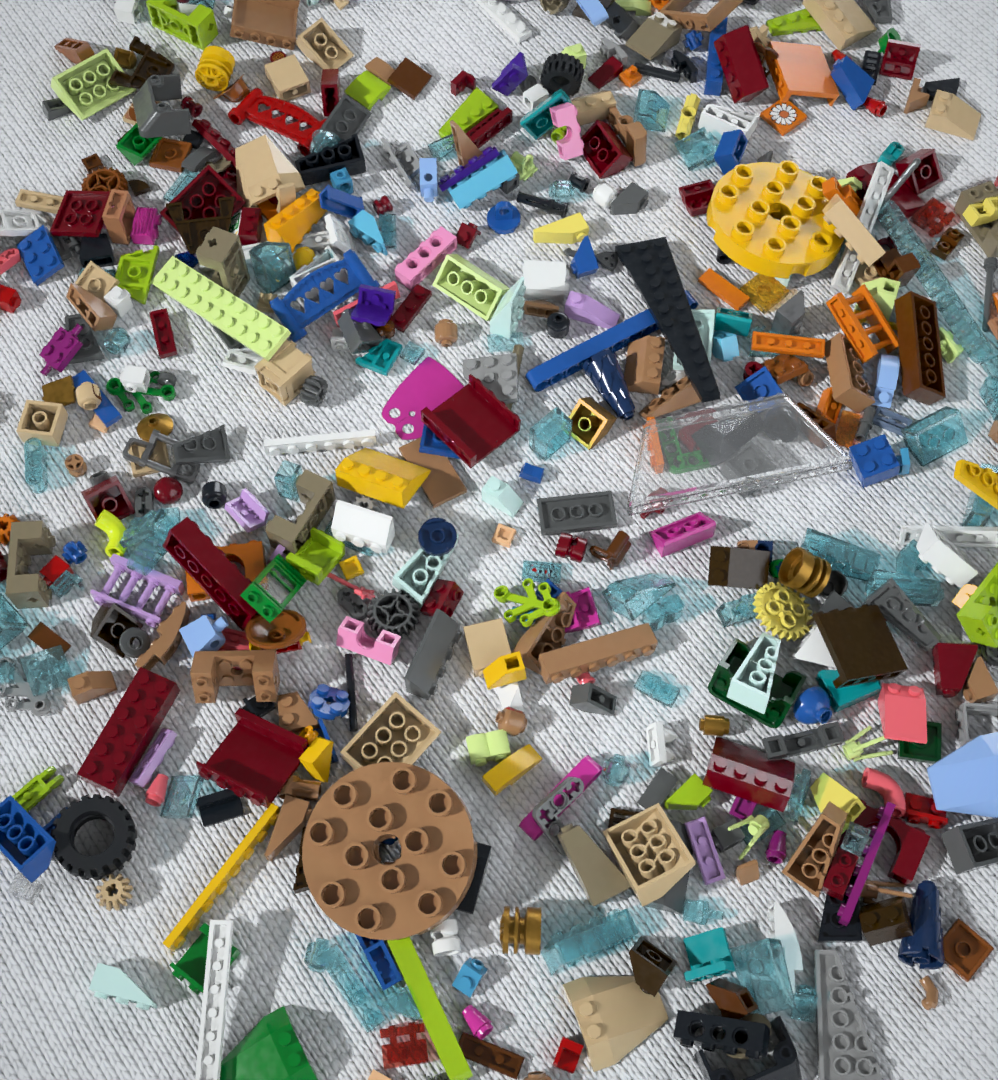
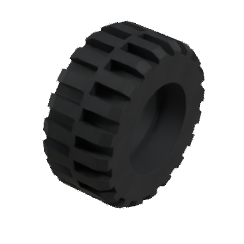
(77, 816)

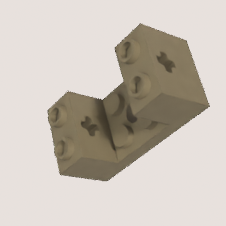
(985, 237)
(225, 255)
(318, 497)
(28, 540)

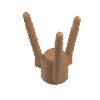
(872, 888)

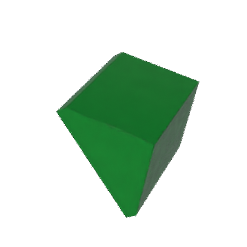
(136, 147)

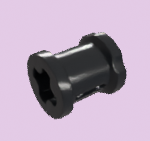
(579, 182)

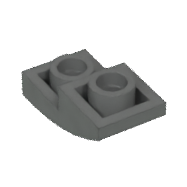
(198, 159)
(658, 789)

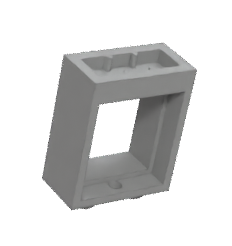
(971, 709)

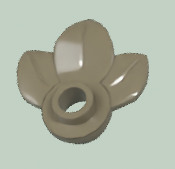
(220, 165)

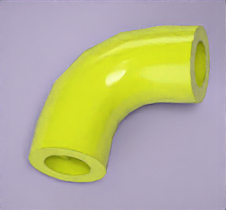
(114, 529)

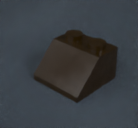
(885, 921)

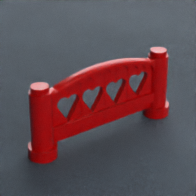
(249, 110)

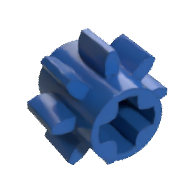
(693, 39)
(74, 552)

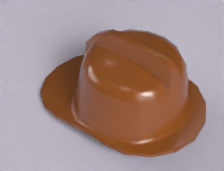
(236, 91)

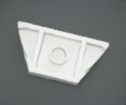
(20, 222)

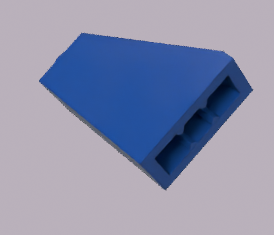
(852, 81)

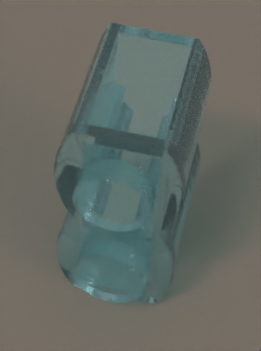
(665, 612)

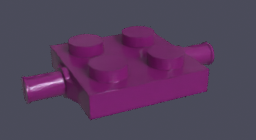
(61, 349)

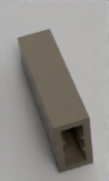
(594, 870)

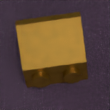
(590, 422)

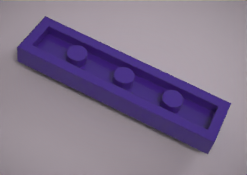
(463, 171)

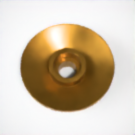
(154, 421)

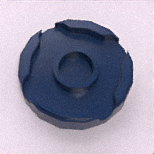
(437, 537)

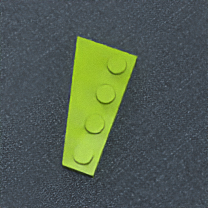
(470, 112)

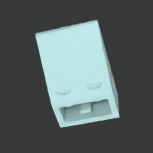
(509, 311)

